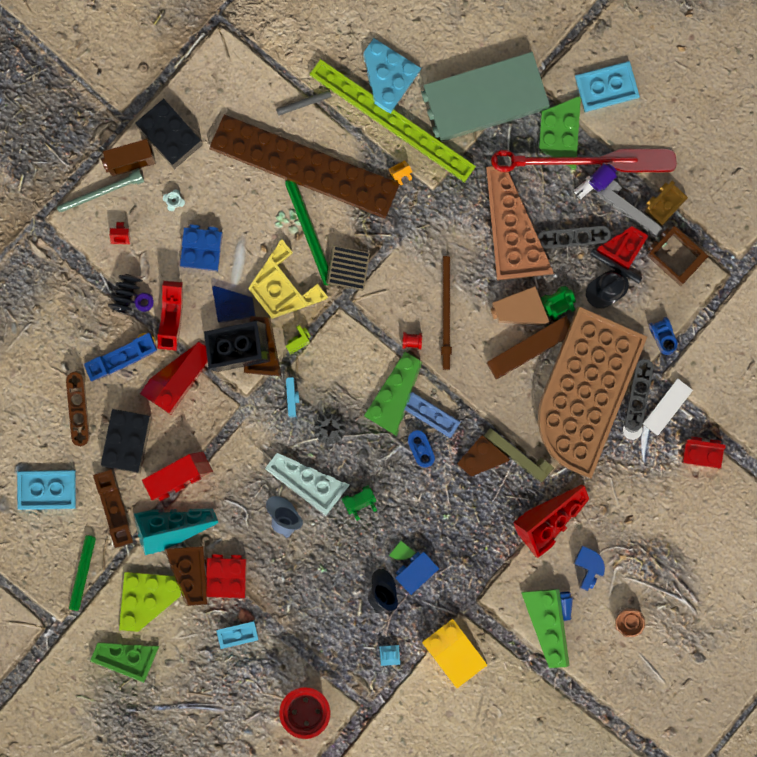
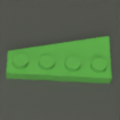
(390, 403)
(548, 622)

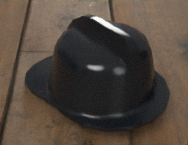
(607, 289)
(383, 592)

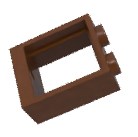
(128, 157)
(667, 234)

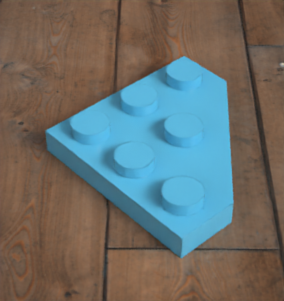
(388, 74)

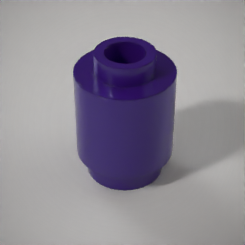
(603, 177)

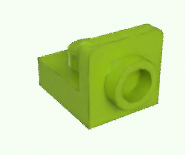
(297, 343)

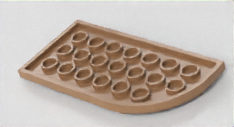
(587, 389)

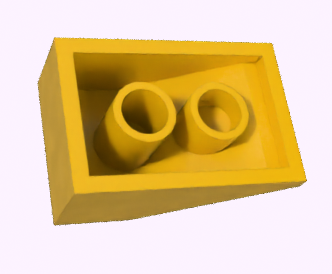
(454, 653)

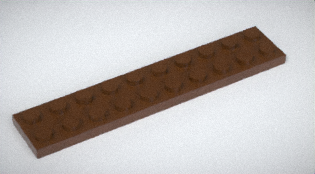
(304, 166)

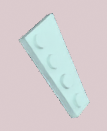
(316, 488)

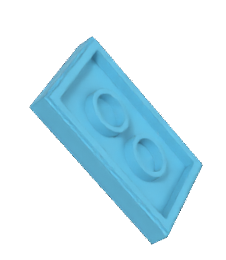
(607, 86)
(46, 489)

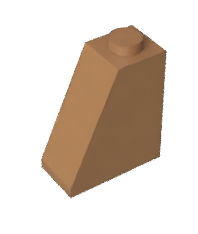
(520, 309)

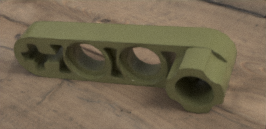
(538, 471)

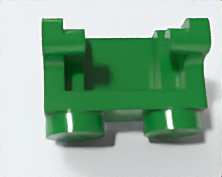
(558, 302)
(360, 501)

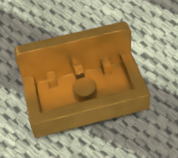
(666, 203)

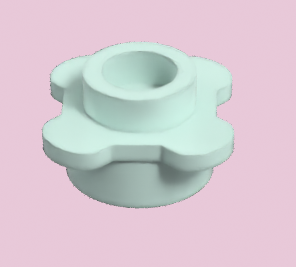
(173, 195)

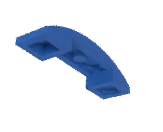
(121, 358)

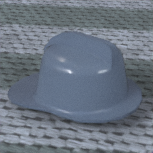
(284, 516)

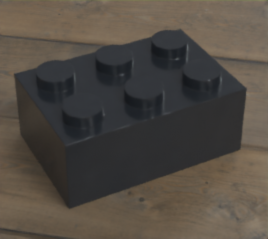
(168, 133)
(237, 346)
(126, 441)

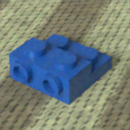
(201, 248)

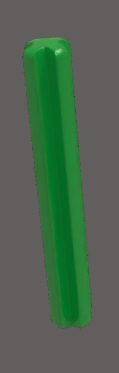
(82, 573)

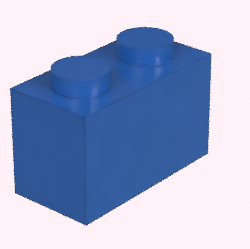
(416, 573)

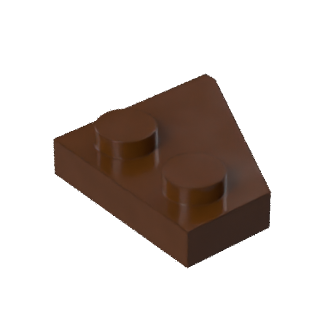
(481, 457)

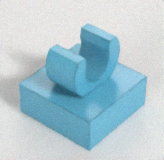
(389, 655)

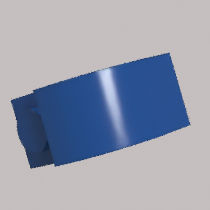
(592, 563)

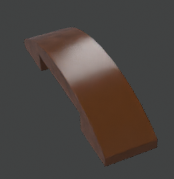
(113, 508)

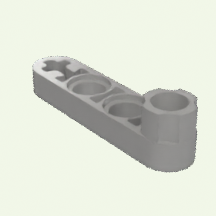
(611, 196)

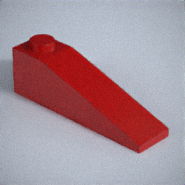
(173, 382)
(544, 522)

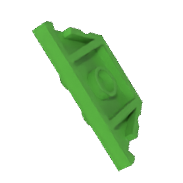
(560, 130)

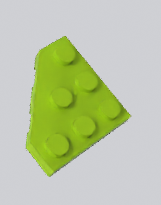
(145, 598)

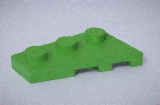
(127, 660)

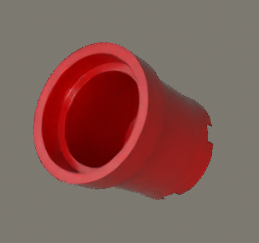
(306, 711)

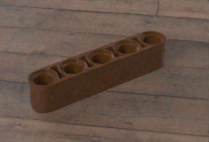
(529, 348)

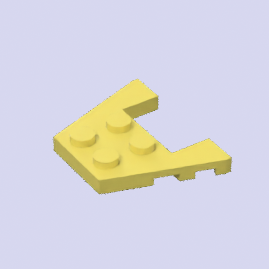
(275, 290)

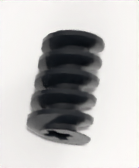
(124, 294)

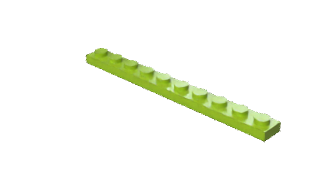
(393, 122)

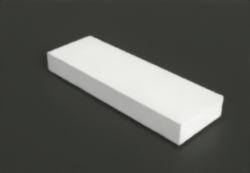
(667, 407)

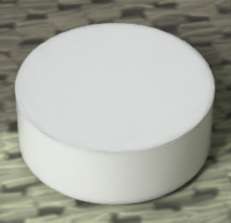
(632, 436)

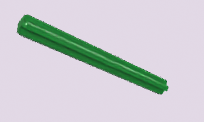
(308, 229)

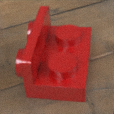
(703, 453)

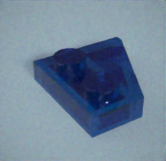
(232, 305)

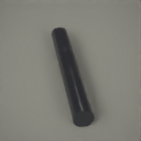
(616, 266)

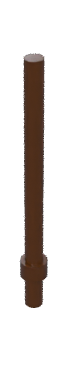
(446, 350)

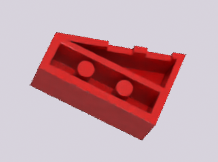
(177, 475)

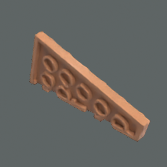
(514, 238)

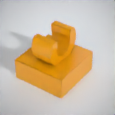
(400, 170)

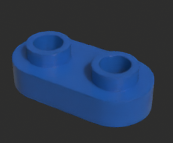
(421, 449)

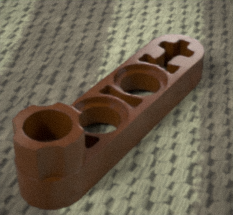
(81, 408)

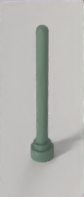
(134, 177)

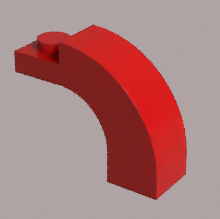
(171, 315)

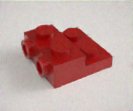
(226, 576)

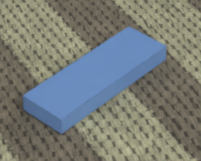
(432, 415)

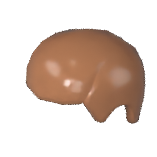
(630, 622)

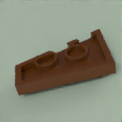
(269, 368)
(189, 573)

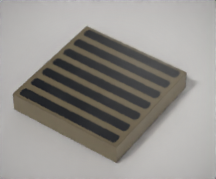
(348, 268)

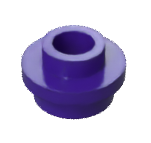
(140, 297)

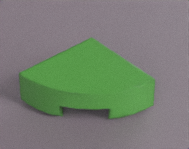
(402, 552)

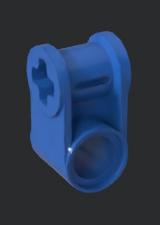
(663, 334)

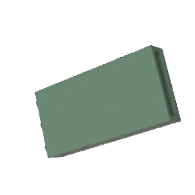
(485, 97)

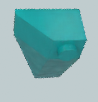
(166, 529)

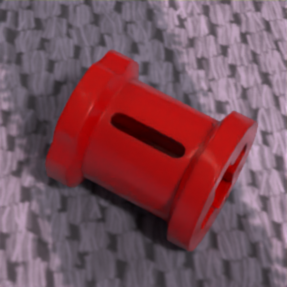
(412, 340)

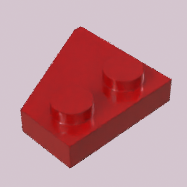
(624, 246)

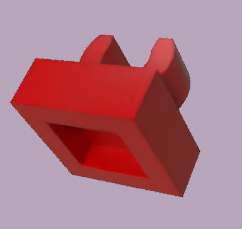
(120, 234)

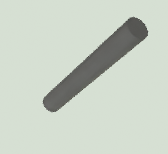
(304, 102)

